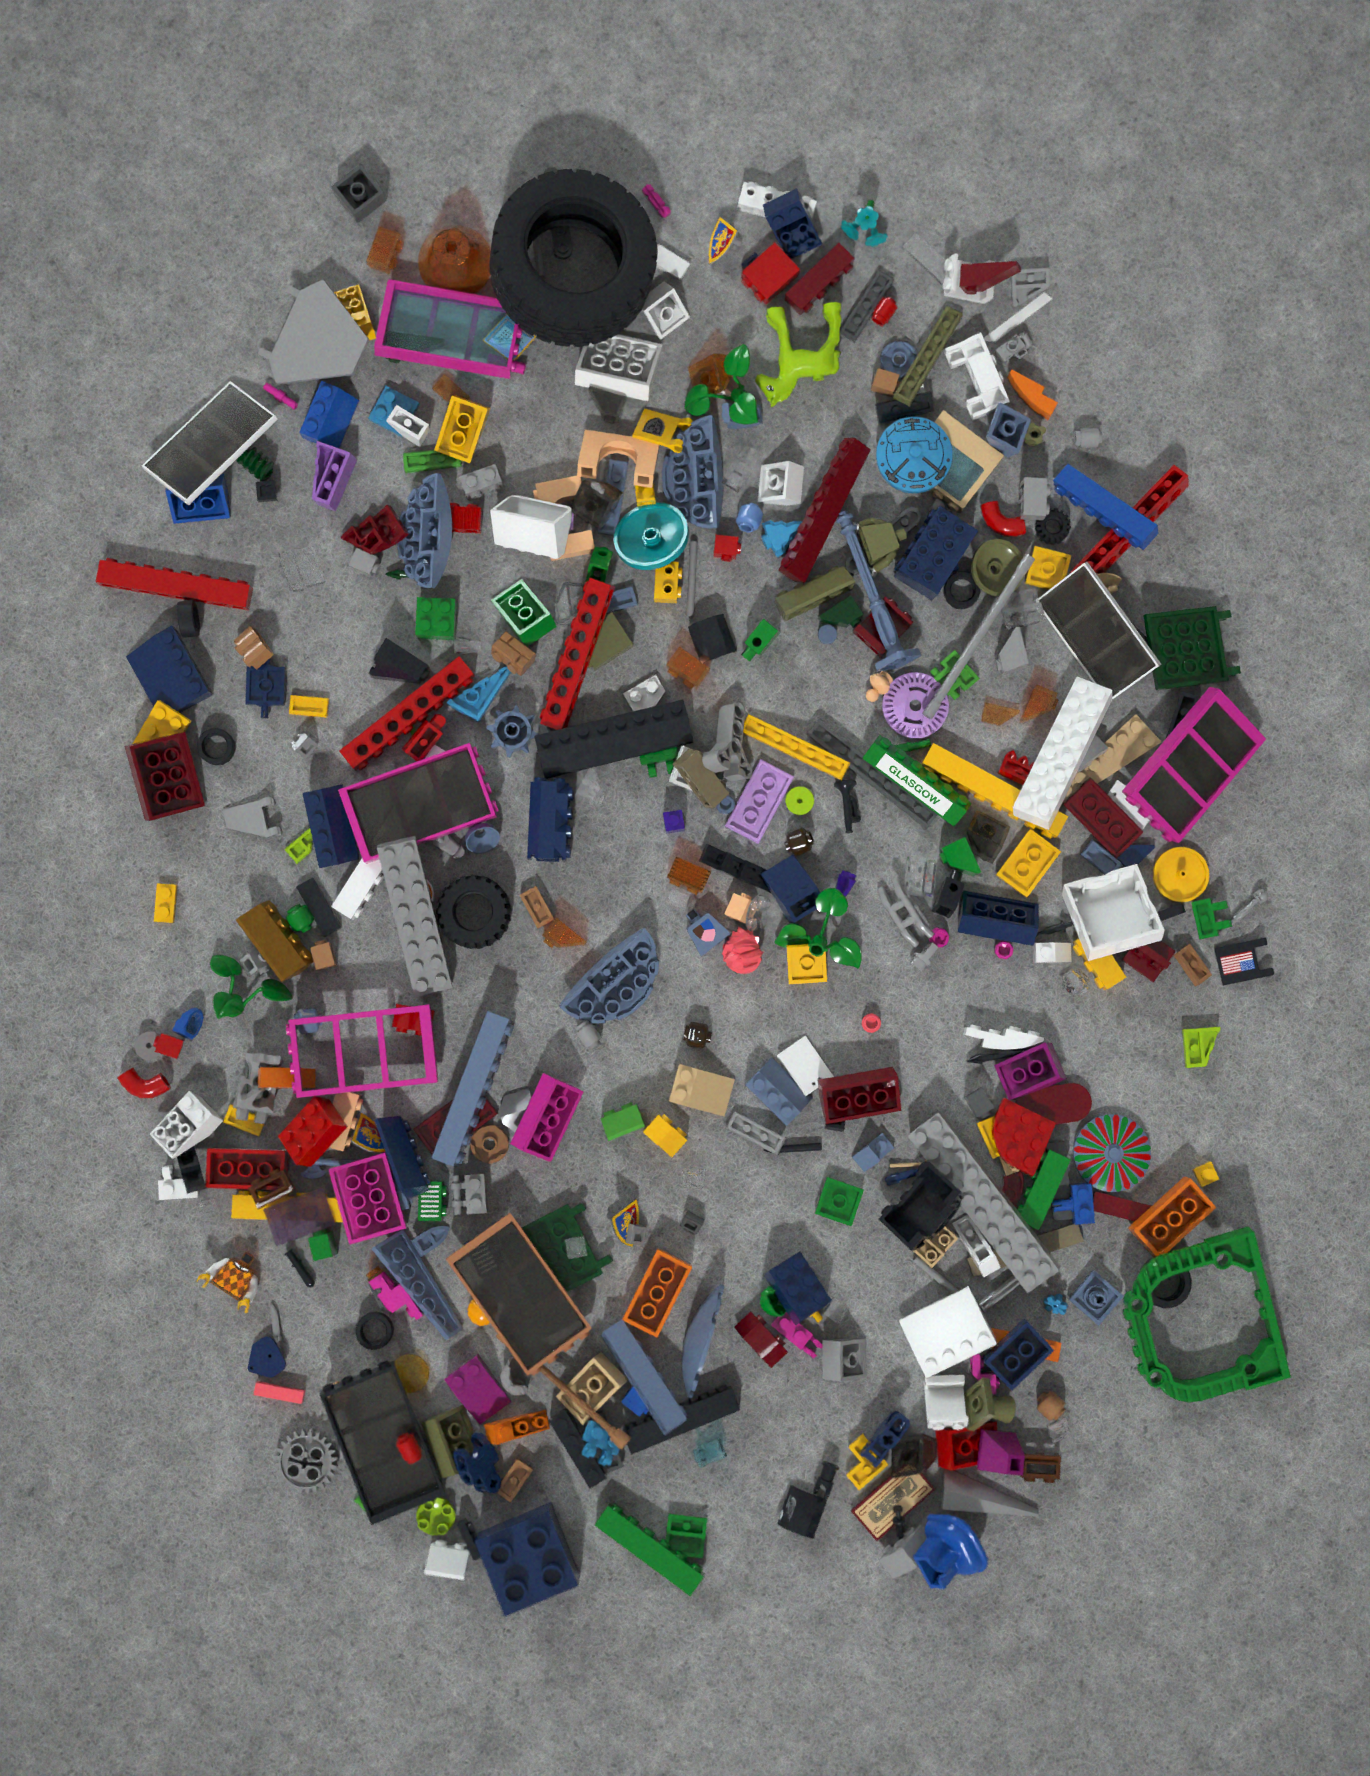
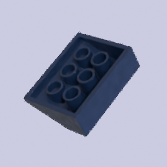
(169, 671)

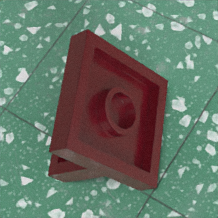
(1149, 959)

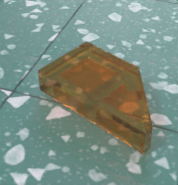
(446, 388)
(997, 714)

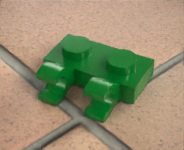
(661, 756)
(1206, 919)

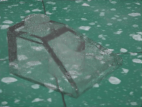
(566, 603)

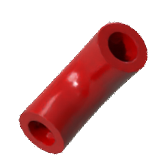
(999, 523)
(144, 1088)

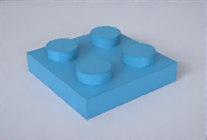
(386, 403)

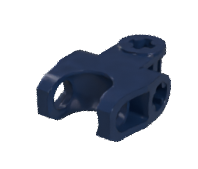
(880, 1446)
(479, 1467)

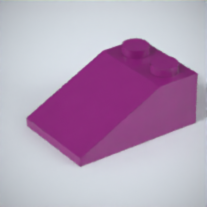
(1030, 1071)
(477, 1389)

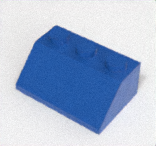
(329, 415)
(209, 505)

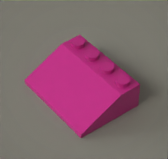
(367, 1198)

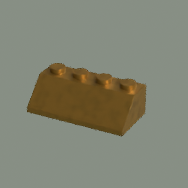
(275, 940)

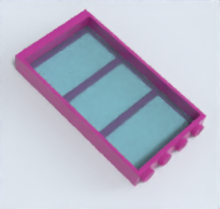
(446, 329)

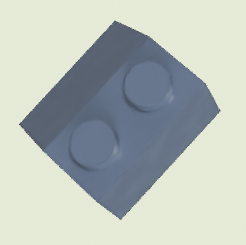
(1007, 430)

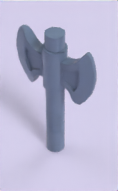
(315, 1171)

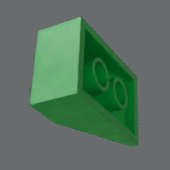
(524, 613)

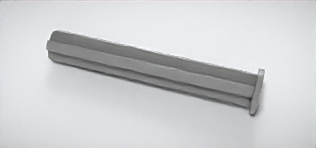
(998, 1293)

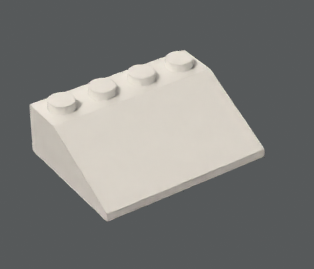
(619, 366)
(948, 1332)

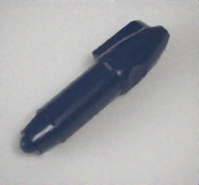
(897, 1177)

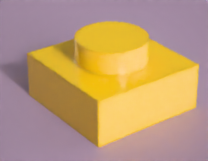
(1205, 1174)

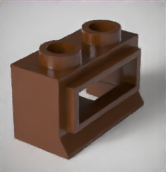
(275, 1195)
(1041, 1458)

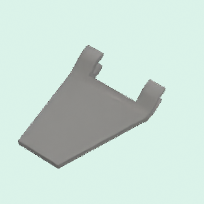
(251, 818)

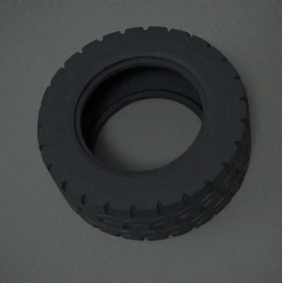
(583, 202)

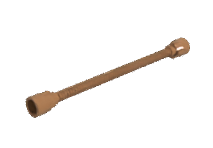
(617, 1436)

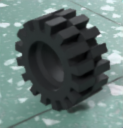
(1053, 537)

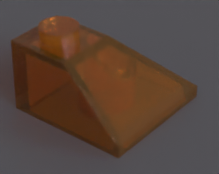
(711, 373)

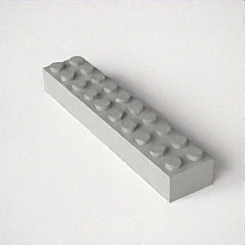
(985, 1202)

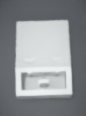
(186, 1125)

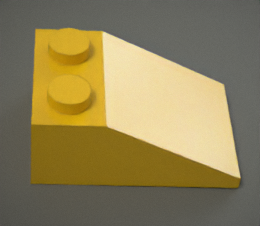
(462, 428)

